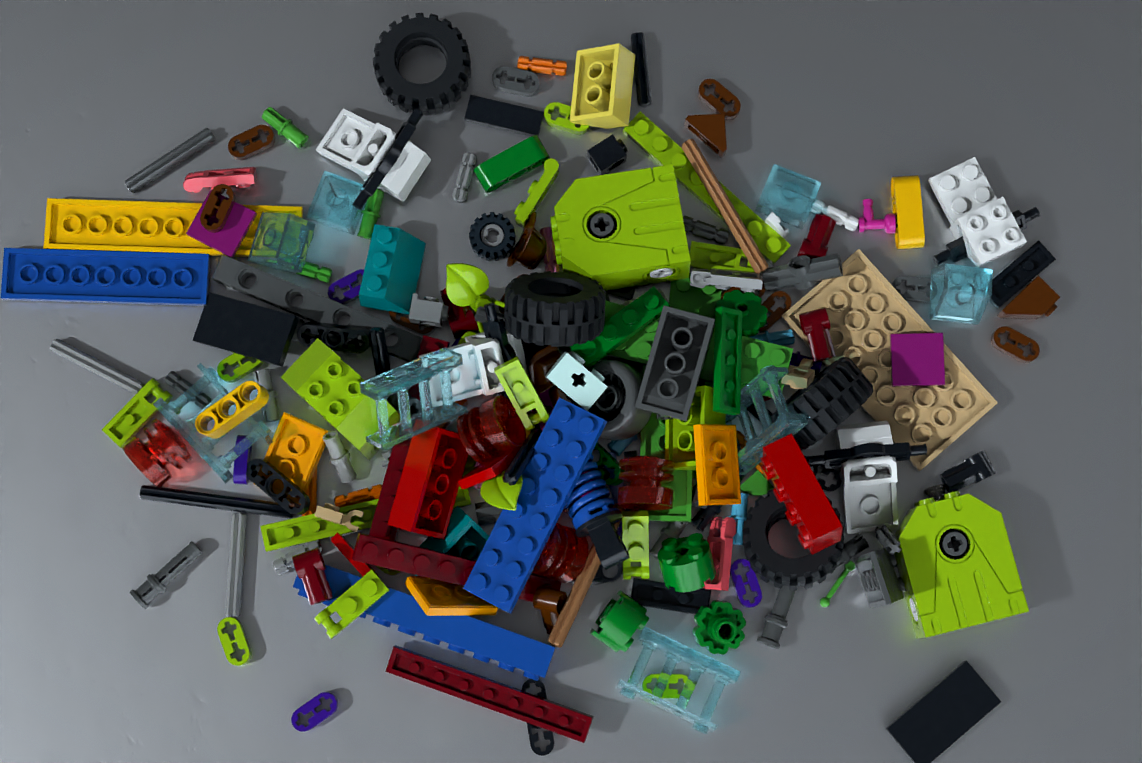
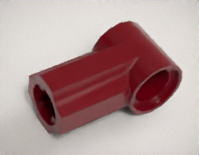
(818, 237)
(460, 318)
(816, 327)
(311, 569)

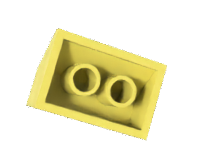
(603, 87)

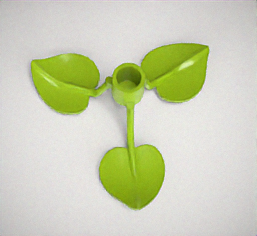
(467, 287)
(495, 490)

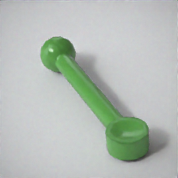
(825, 601)

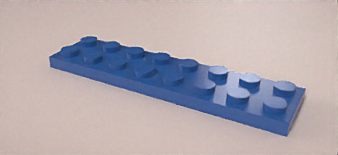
(105, 276)
(546, 487)

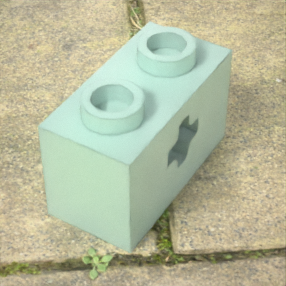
(584, 394)

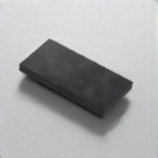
(246, 329)
(943, 714)

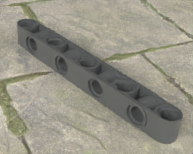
(314, 306)

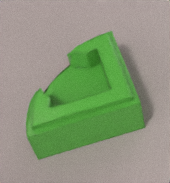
(756, 485)

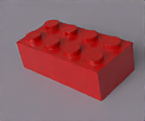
(429, 483)
(801, 494)

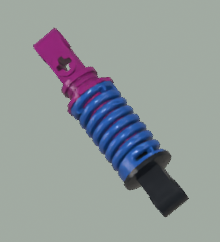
(592, 508)

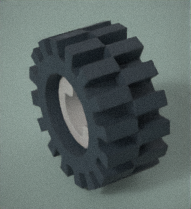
(505, 239)

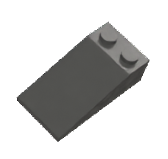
(675, 363)
(879, 578)

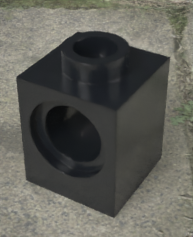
(607, 155)

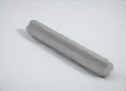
(96, 366)
(236, 565)

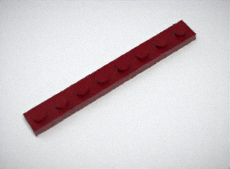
(397, 460)
(429, 563)
(489, 694)

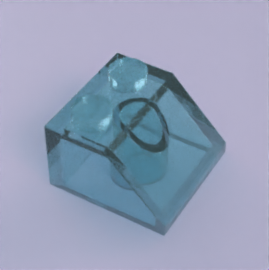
(788, 196)
(282, 241)
(959, 293)

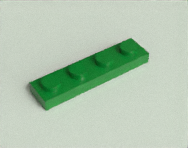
(622, 327)
(727, 361)

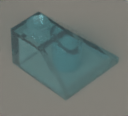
(334, 202)

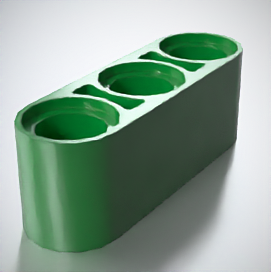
(511, 164)

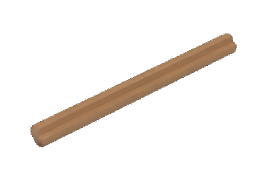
(724, 206)
(576, 596)

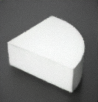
(774, 222)

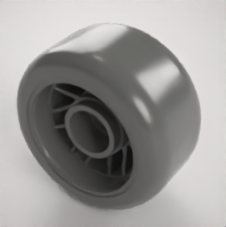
(619, 400)

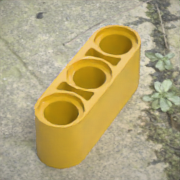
(908, 212)
(244, 409)

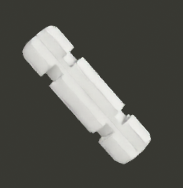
(850, 222)

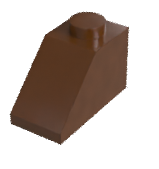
(1031, 302)

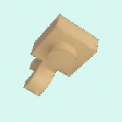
(800, 376)
(332, 514)

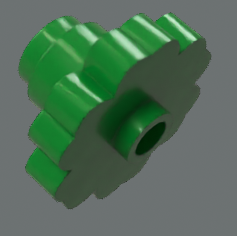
(753, 313)
(709, 622)

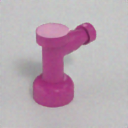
(868, 222)

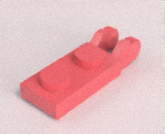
(210, 178)
(721, 543)

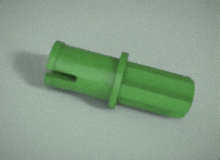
(285, 127)
(370, 214)

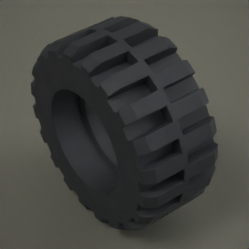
(422, 32)
(554, 308)
(828, 400)
(777, 568)

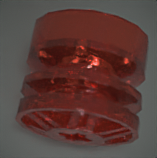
(491, 429)
(157, 452)
(646, 481)
(562, 555)

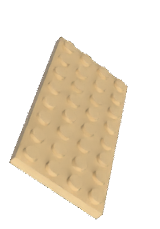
(861, 317)

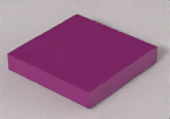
(231, 236)
(917, 359)

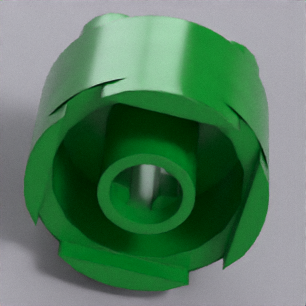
(686, 562)
(619, 622)

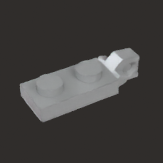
(725, 279)

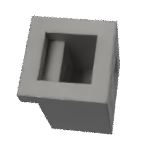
(428, 311)

